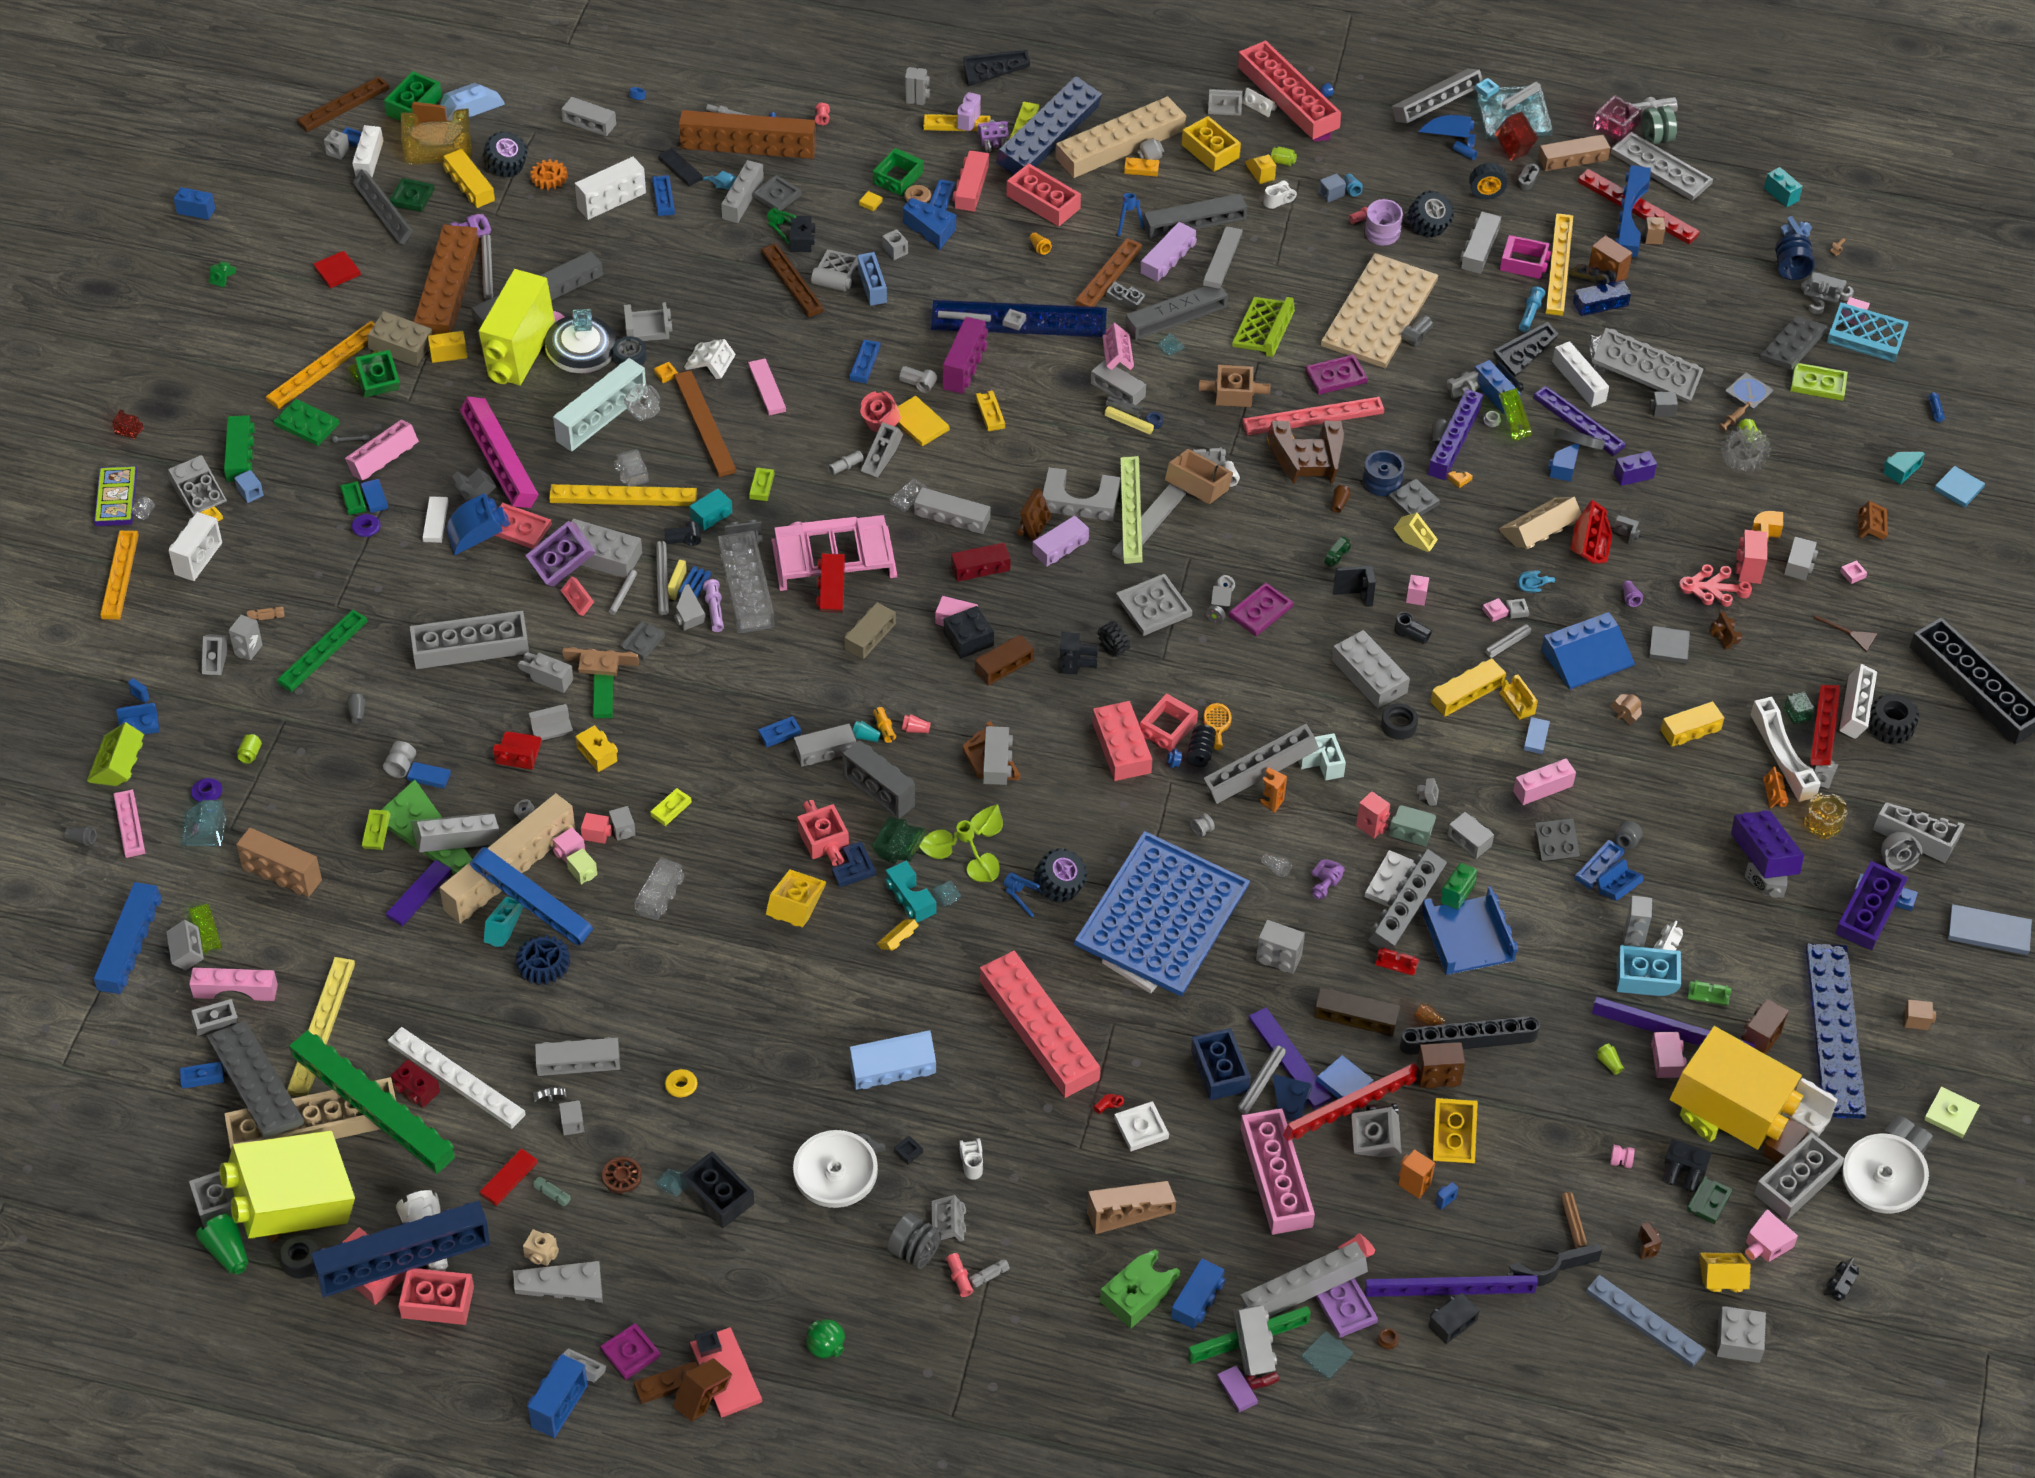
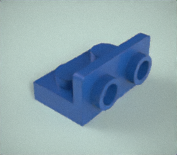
(141, 717)

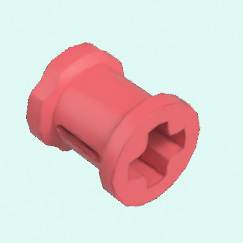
(822, 111)

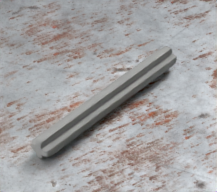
(487, 266)
(662, 579)

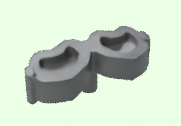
(549, 1092)

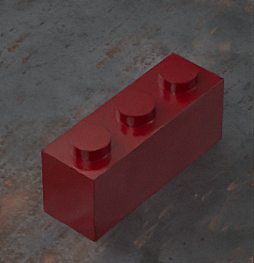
(980, 561)

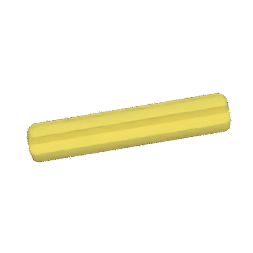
(1129, 420)

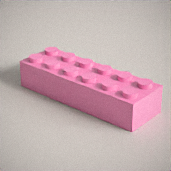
(1277, 1172)

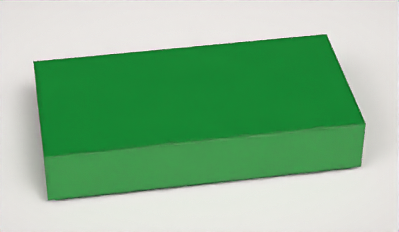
(353, 498)

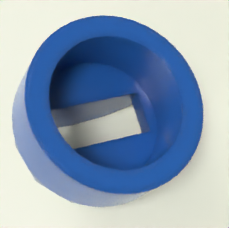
(1327, 90)

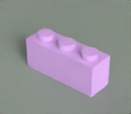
(1060, 541)

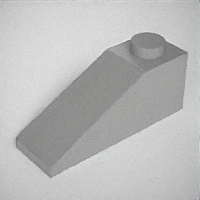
(882, 449)

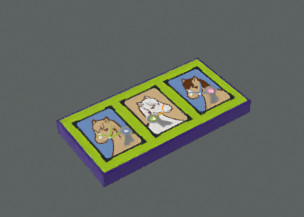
(115, 496)

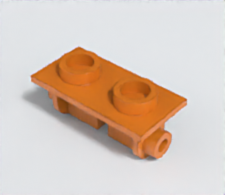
(1775, 788)

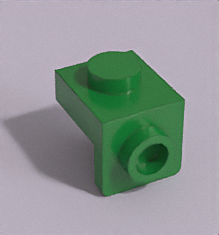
(220, 272)

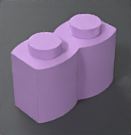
(969, 111)

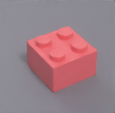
(1751, 556)

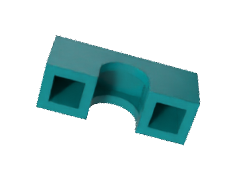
(916, 904)

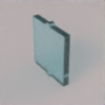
(1327, 1355)

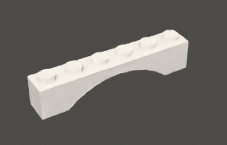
(1798, 775)

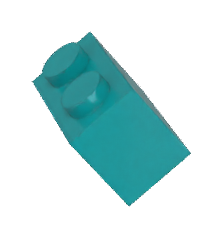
(1783, 187)
(711, 509)

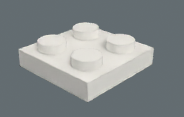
(1141, 1126)

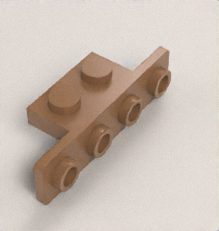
(600, 662)

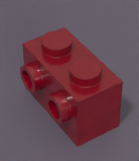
(415, 1084)

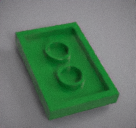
(306, 422)

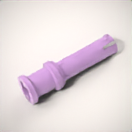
(713, 599)

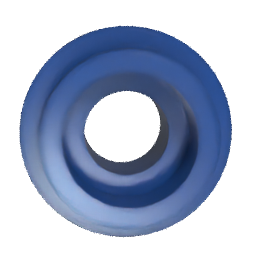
(1174, 758)

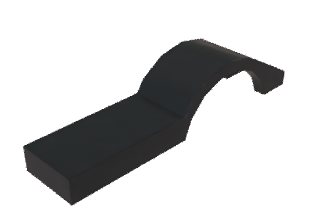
(1564, 1261)

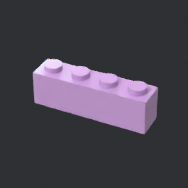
(1168, 251)

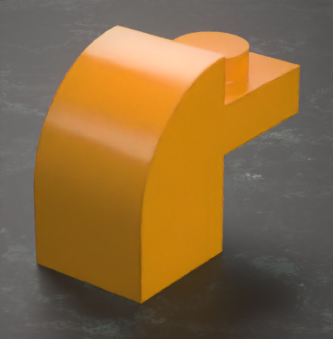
(1769, 522)

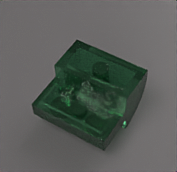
(898, 840)

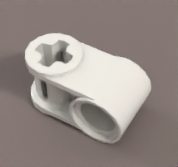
(1278, 195)
(972, 1155)

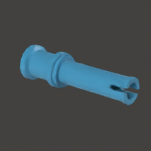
(1533, 303)

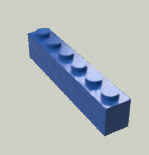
(127, 938)

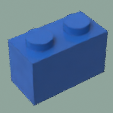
(194, 203)

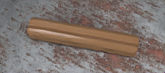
(1574, 1220)

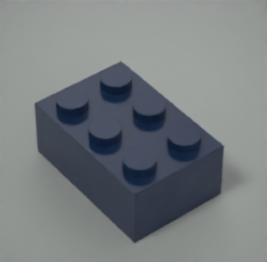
(1220, 1064)

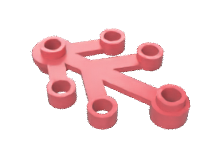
(1693, 585)

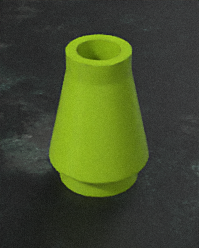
(1610, 1059)

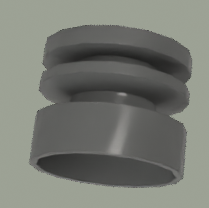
(914, 1240)

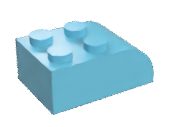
(1648, 971)

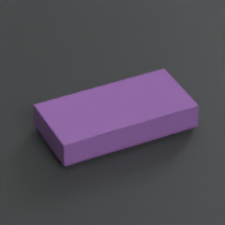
(1237, 1389)

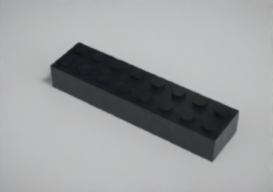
(1976, 679)

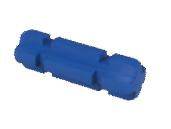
(1936, 407)

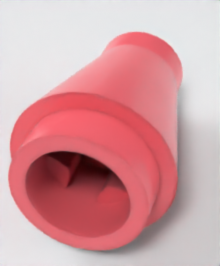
(915, 725)

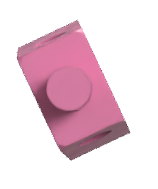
(1769, 1238)

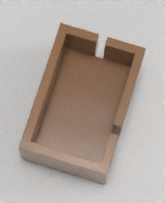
(1195, 476)

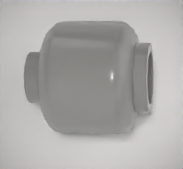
(1151, 149)

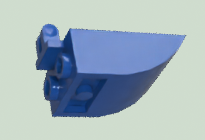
(1451, 125)
(475, 523)

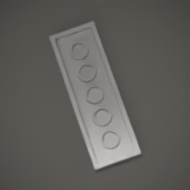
(1663, 166)

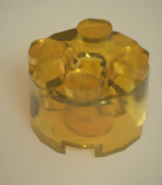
(1826, 815)

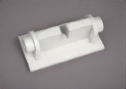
(1258, 102)
(1670, 935)

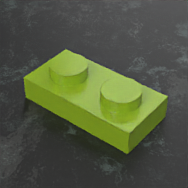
(761, 484)
(376, 829)

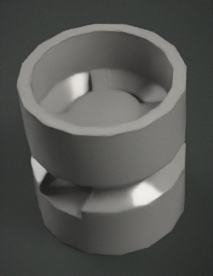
(399, 759)

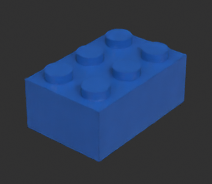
(557, 1395)

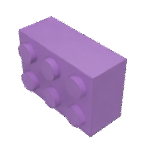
(561, 553)

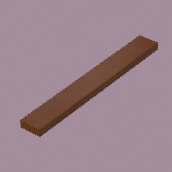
(705, 423)

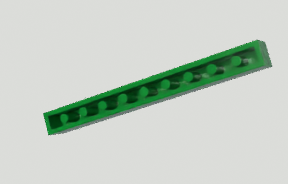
(372, 1101)

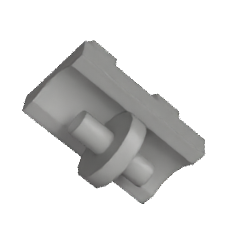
(1466, 381)

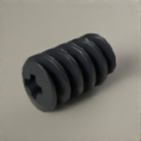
(1201, 745)

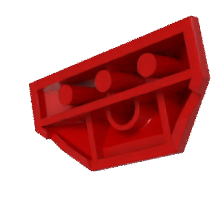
(1592, 534)

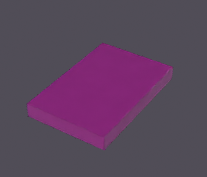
(1336, 374)
(1260, 609)

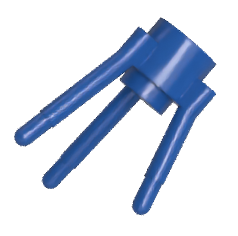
(1129, 203)
(1016, 883)

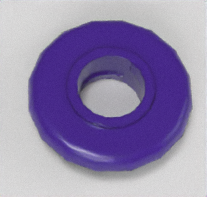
(363, 520)
(213, 794)

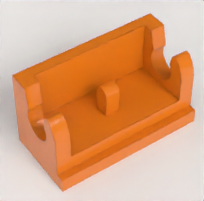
(1274, 789)

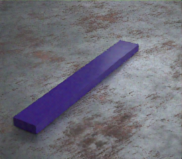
(1650, 1021)
(1450, 1286)

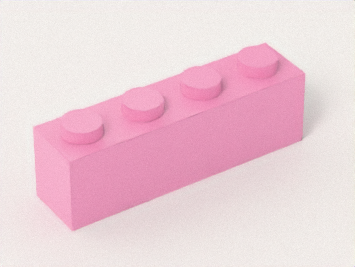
(381, 450)

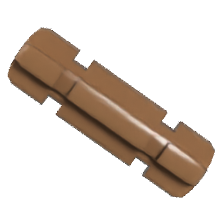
(266, 613)

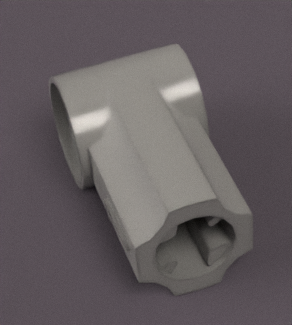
(922, 380)

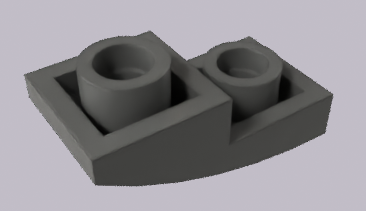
(1122, 295)

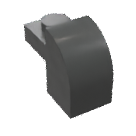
(474, 485)

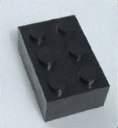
(717, 1189)

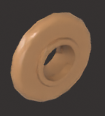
(914, 190)

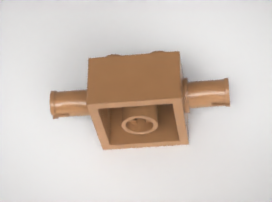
(1234, 386)

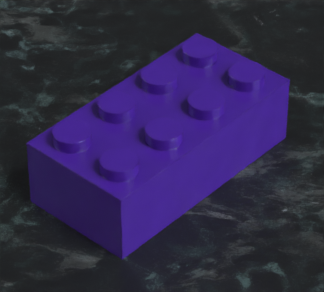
(1767, 844)
(1871, 905)

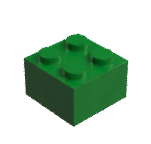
(376, 373)

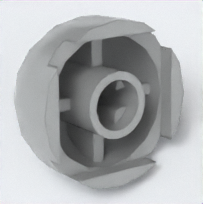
(1901, 851)

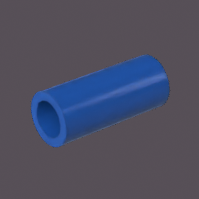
(1465, 150)

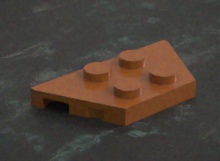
(975, 753)

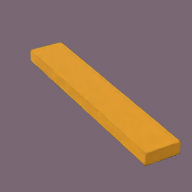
(119, 575)

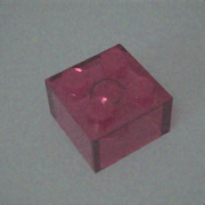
(1617, 118)

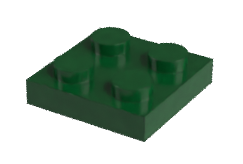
(412, 194)

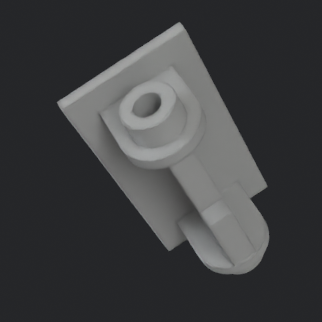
(1216, 455)

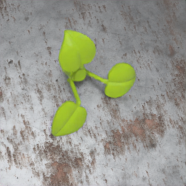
(989, 823)

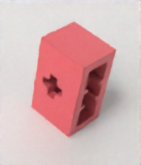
(1373, 815)

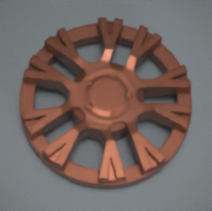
(621, 1175)

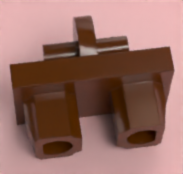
(1724, 630)

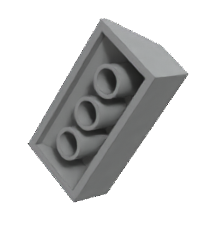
(455, 832)

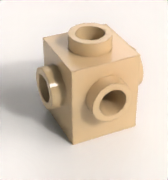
(540, 1247)

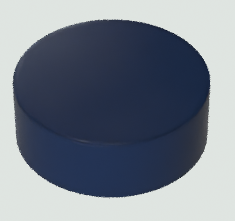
(1155, 418)

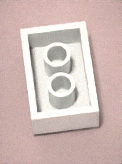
(195, 546)

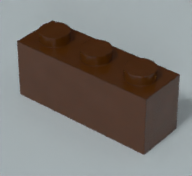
(1004, 659)

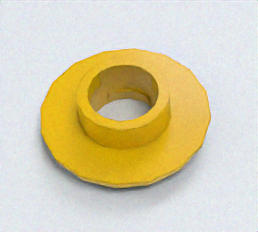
(678, 1076)

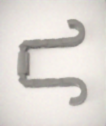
(1818, 310)

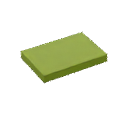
(1819, 381)

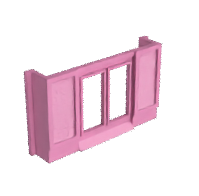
(794, 553)

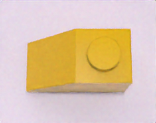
(1262, 168)

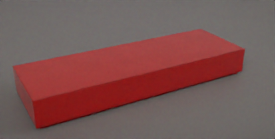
(508, 1177)

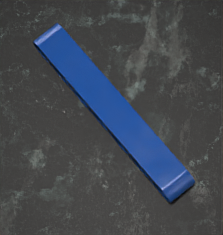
(531, 896)

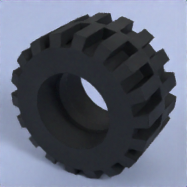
(1897, 708)

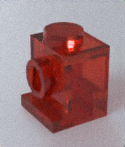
(127, 425)

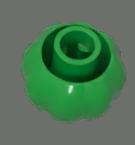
(825, 1339)

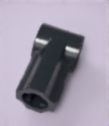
(688, 534)
(1408, 627)

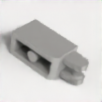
(547, 671)

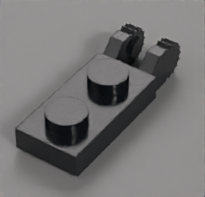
(1593, 274)

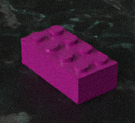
(964, 355)

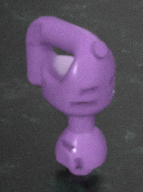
(474, 221)
(1328, 876)

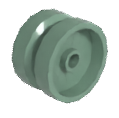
(1659, 124)

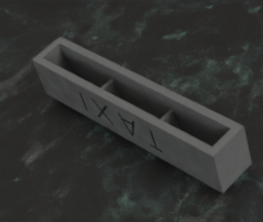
(1175, 311)

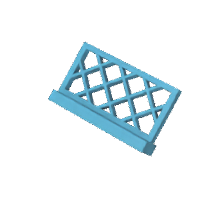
(1858, 343)

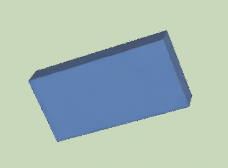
(1536, 735)

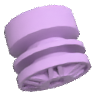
(1383, 222)

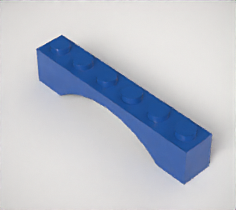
(1638, 185)

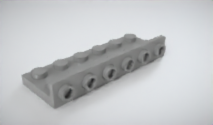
(1647, 364)

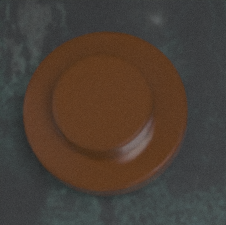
(1388, 1338)

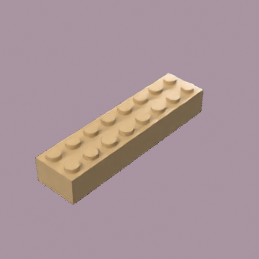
(1120, 136)
(518, 847)
(320, 1113)

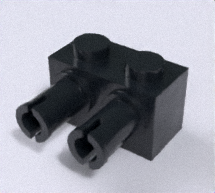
(1071, 651)
(1687, 1158)

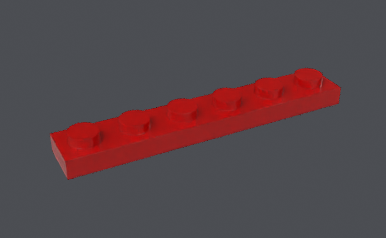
(1825, 725)

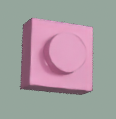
(1853, 572)
(1495, 610)

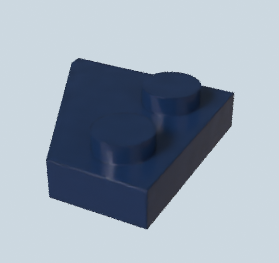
(1291, 1096)

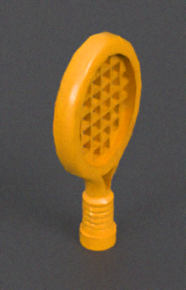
(1218, 745)

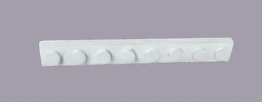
(456, 1077)

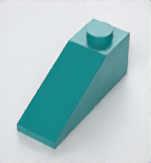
(502, 922)

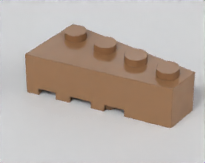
(1129, 1205)

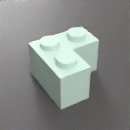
(1327, 757)

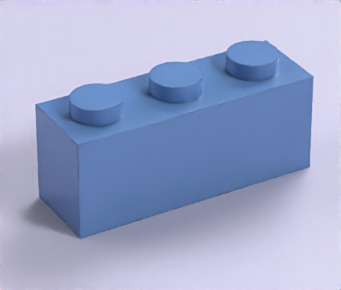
(872, 278)

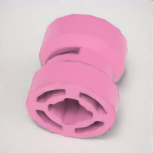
(1622, 1156)

